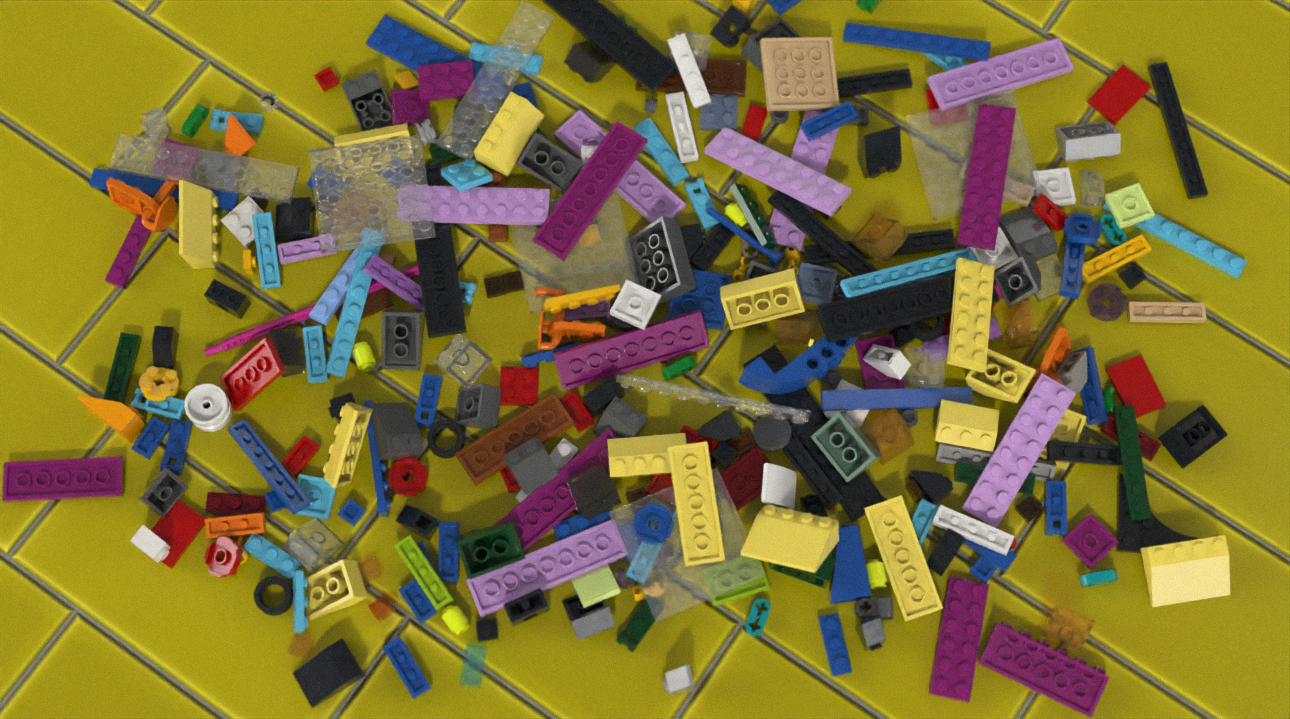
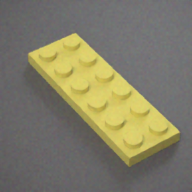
(971, 315)
(696, 503)
(903, 558)

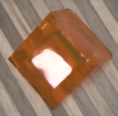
(381, 608)

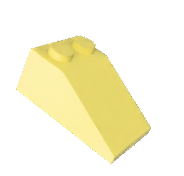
(1002, 378)
(334, 589)

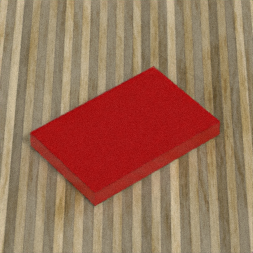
(1119, 94)
(1136, 386)
(178, 530)

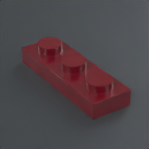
(1147, 444)

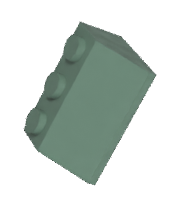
(846, 446)

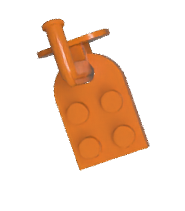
(159, 208)
(563, 330)
(1053, 357)

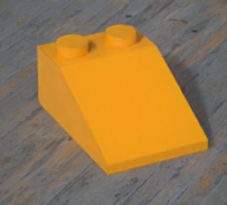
(116, 415)

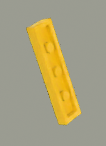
(1115, 258)
(575, 300)

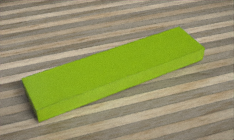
(423, 572)

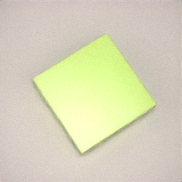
(1129, 205)
(595, 586)

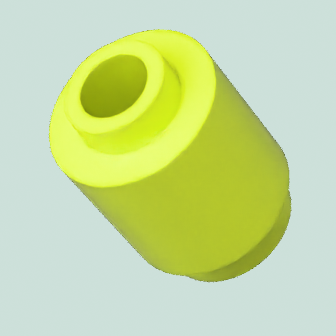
(736, 215)
(364, 356)
(876, 574)
(455, 619)

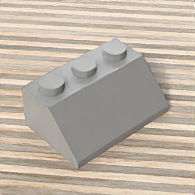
(1088, 141)

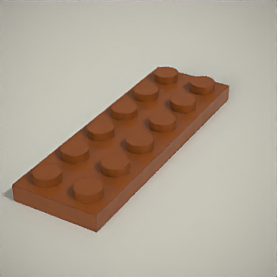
(542, 420)

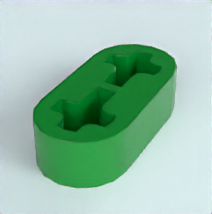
(195, 120)
(679, 368)

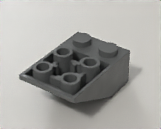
(368, 101)

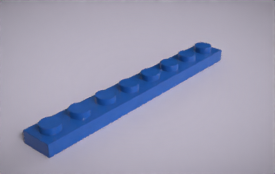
(917, 41)

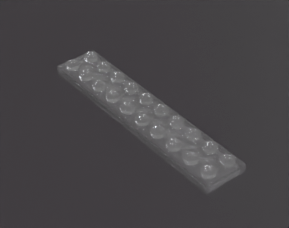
(495, 80)
(204, 168)
(706, 396)

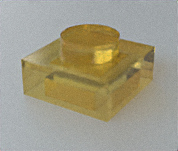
(369, 570)
(301, 646)

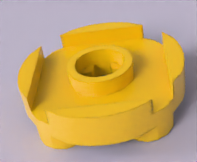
(159, 375)

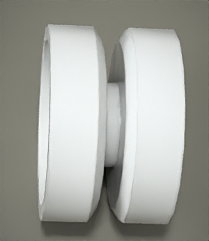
(208, 407)

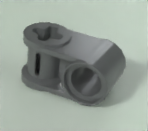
(881, 606)

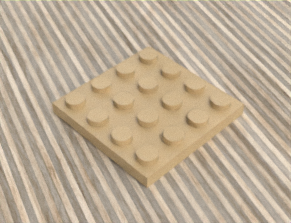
(799, 73)

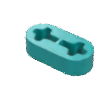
(1112, 231)
(1098, 578)
(753, 615)

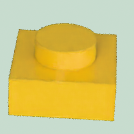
(249, 261)

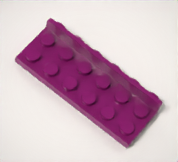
(1044, 669)

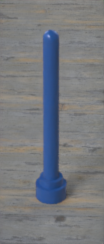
(774, 256)

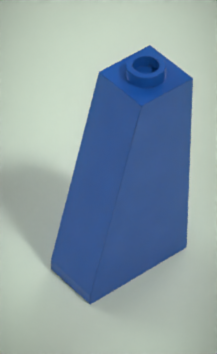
(849, 571)

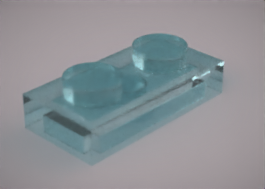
(473, 665)

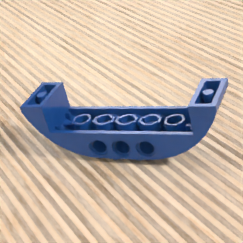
(800, 372)

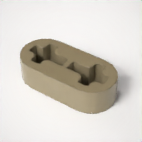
(744, 245)

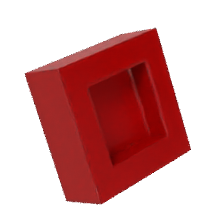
(326, 79)

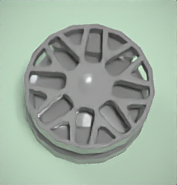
(426, 132)

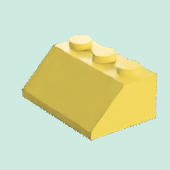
(967, 425)

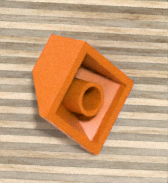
(236, 139)

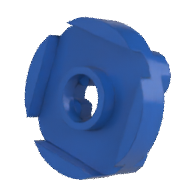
(1088, 235)
(643, 530)

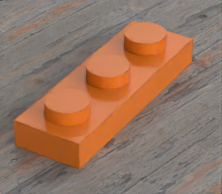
(235, 525)

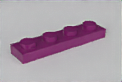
(128, 254)

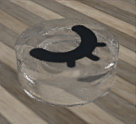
(269, 102)

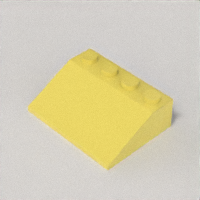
(198, 225)
(347, 444)
(791, 538)
(1187, 570)

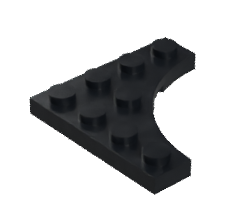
(1140, 534)

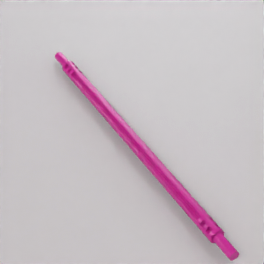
(288, 320)

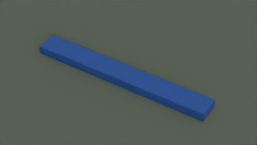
(150, 186)
(888, 398)

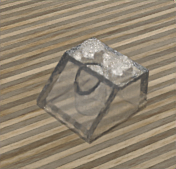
(462, 361)
(926, 367)
(312, 544)

